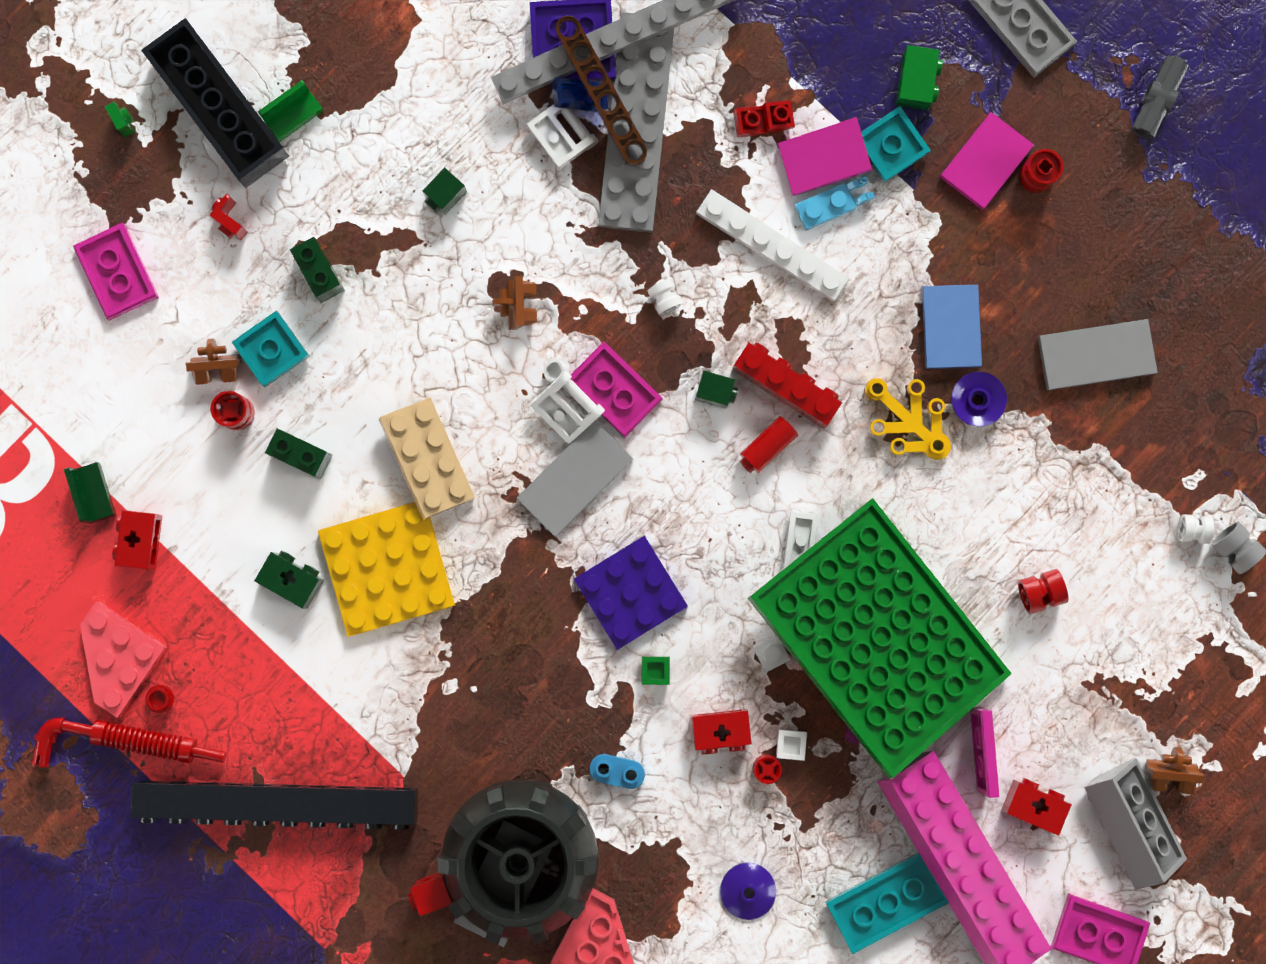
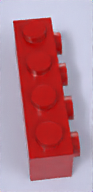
(786, 385)

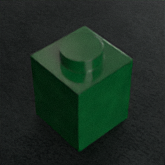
(443, 192)
(716, 390)

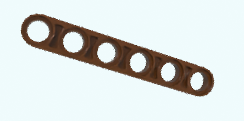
(596, 93)

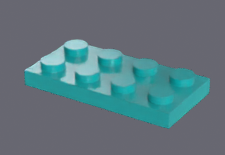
(886, 902)

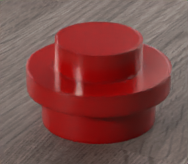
(159, 698)

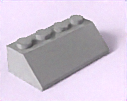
(1136, 824)

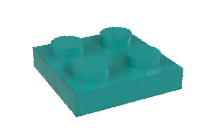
(893, 144)
(270, 349)

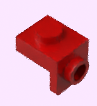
(228, 226)

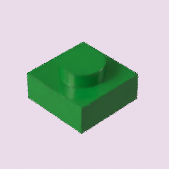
(121, 118)
(655, 670)

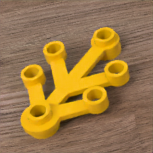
(911, 421)

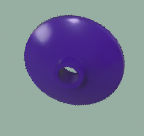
(988, 389)
(748, 876)

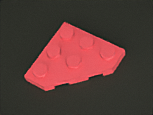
(116, 657)
(595, 935)

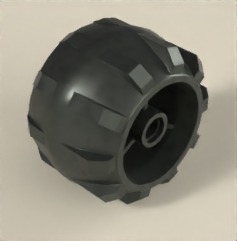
(570, 829)

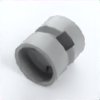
(1240, 549)

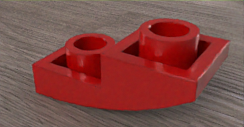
(764, 119)

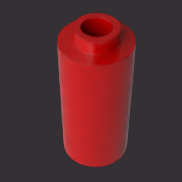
(768, 445)

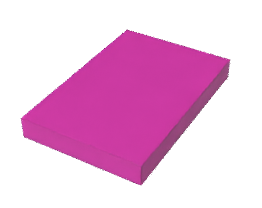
(825, 156)
(986, 160)
(115, 271)
(616, 388)
(984, 752)
(1099, 933)

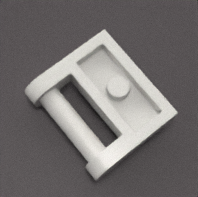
(555, 138)
(561, 413)

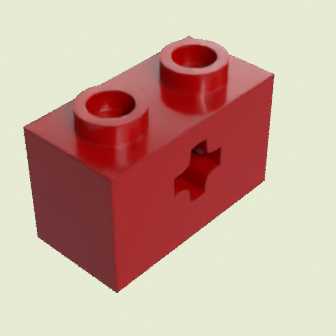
(142, 554)
(735, 721)
(1050, 816)
(429, 894)

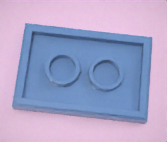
(951, 326)

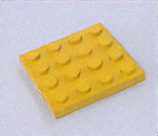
(386, 568)

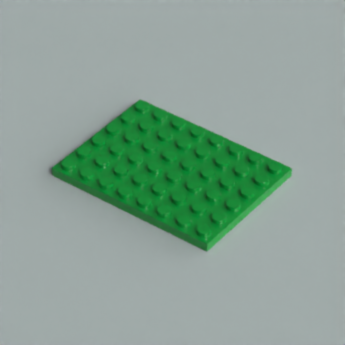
(880, 637)

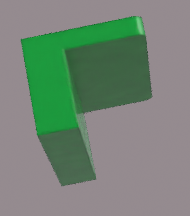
(290, 111)

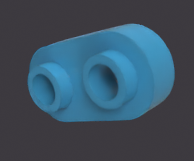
(617, 769)

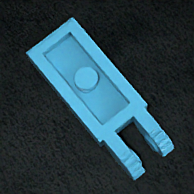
(832, 203)

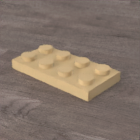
(426, 458)

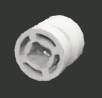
(666, 299)
(1195, 529)

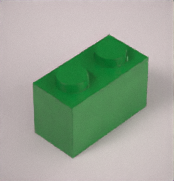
(918, 78)

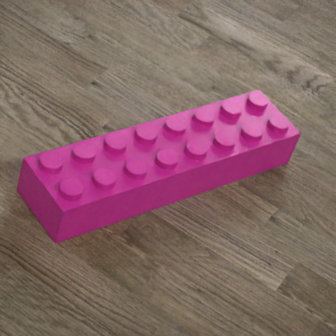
(963, 863)

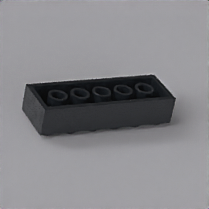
(215, 103)

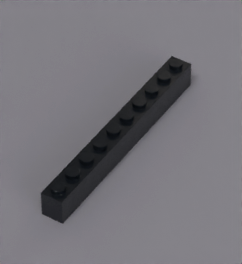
(274, 803)

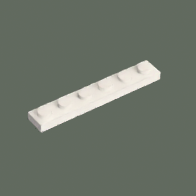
(772, 245)

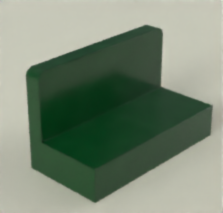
(90, 493)

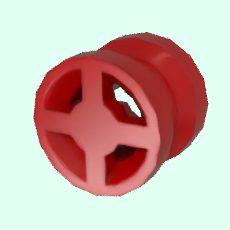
(770, 773)

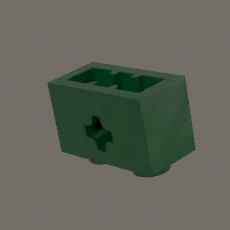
(317, 270)
(298, 453)
(273, 578)

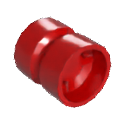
(1041, 170)
(232, 410)
(1043, 591)

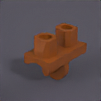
(512, 303)
(202, 366)
(1174, 768)

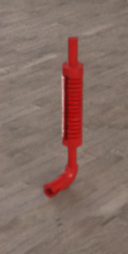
(121, 738)

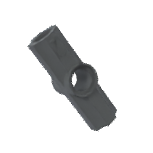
(1159, 97)

